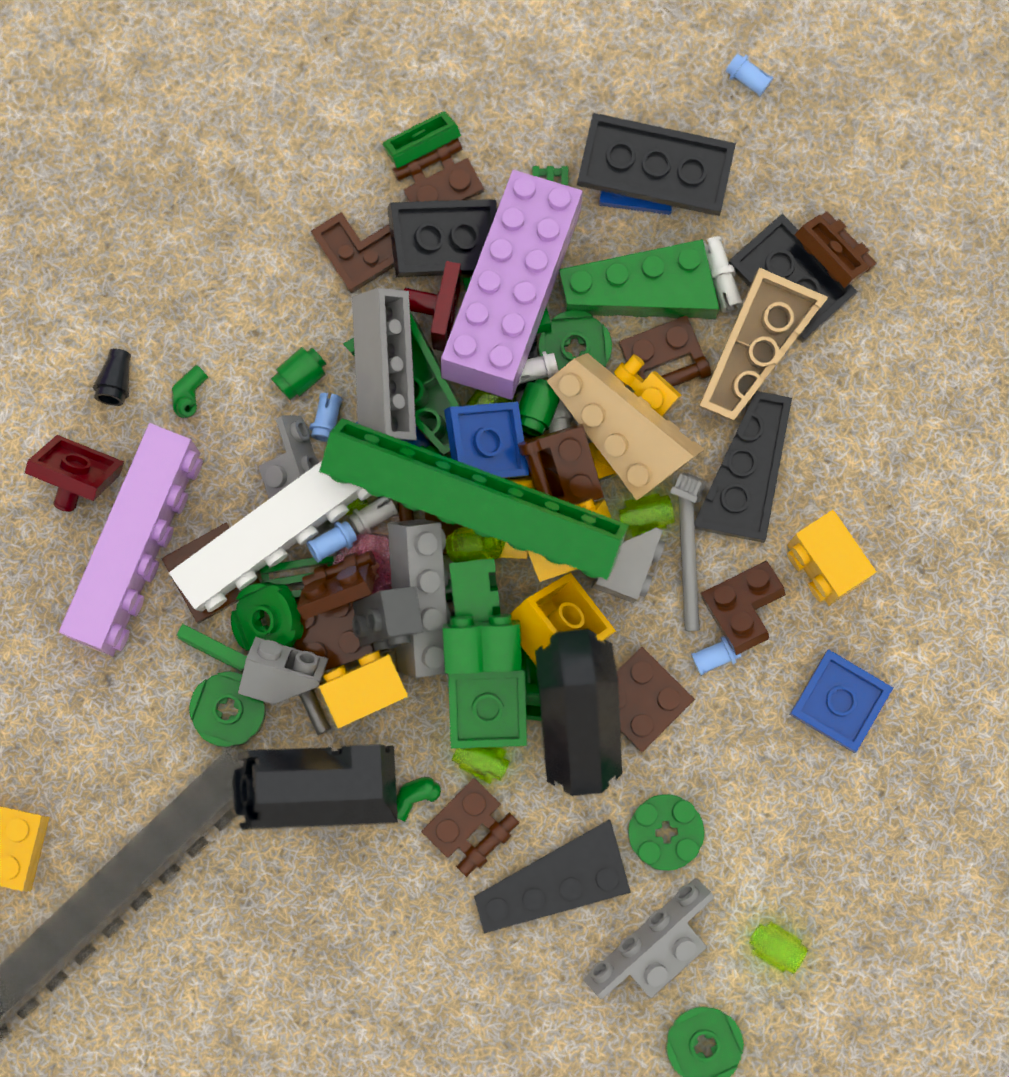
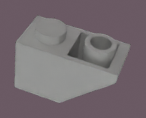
(630, 572)
(279, 672)

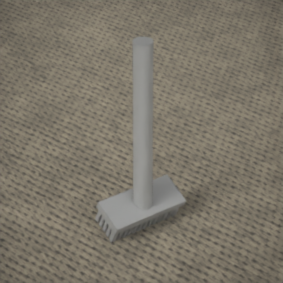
(689, 490)

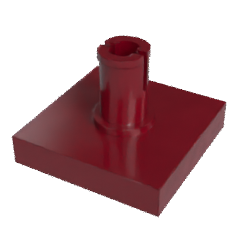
(440, 305)
(73, 470)

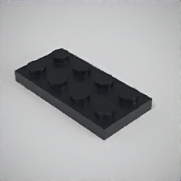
(656, 164)

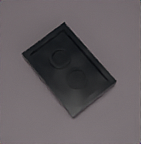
(437, 232)
(783, 254)

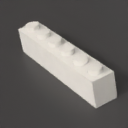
(263, 538)

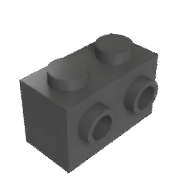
(387, 618)

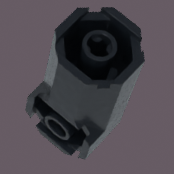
(579, 712)
(316, 787)

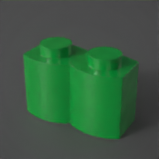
(482, 645)

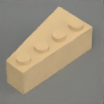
(761, 335)
(622, 426)

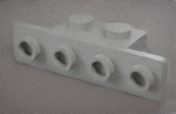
(292, 464)
(657, 948)

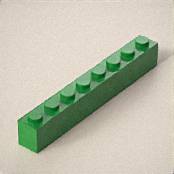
(473, 499)

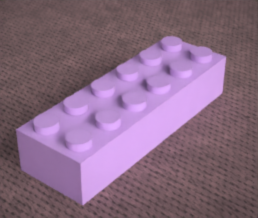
(511, 285)
(132, 540)

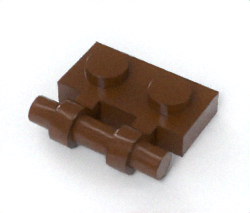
(453, 183)
(835, 248)
(337, 584)
(462, 818)

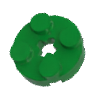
(580, 326)
(279, 605)
(209, 720)
(652, 849)
(712, 1024)

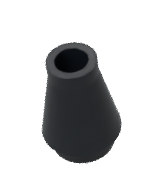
(113, 380)

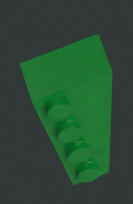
(648, 283)
(431, 391)
(473, 589)

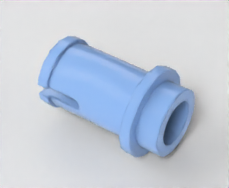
(748, 74)
(326, 416)
(332, 541)
(714, 656)

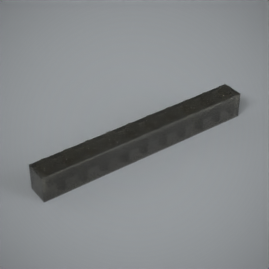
(116, 889)

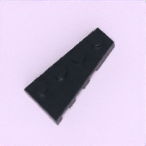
(746, 481)
(565, 879)

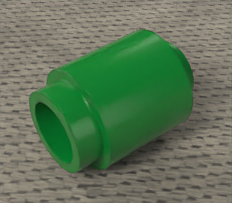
(299, 372)
(537, 407)

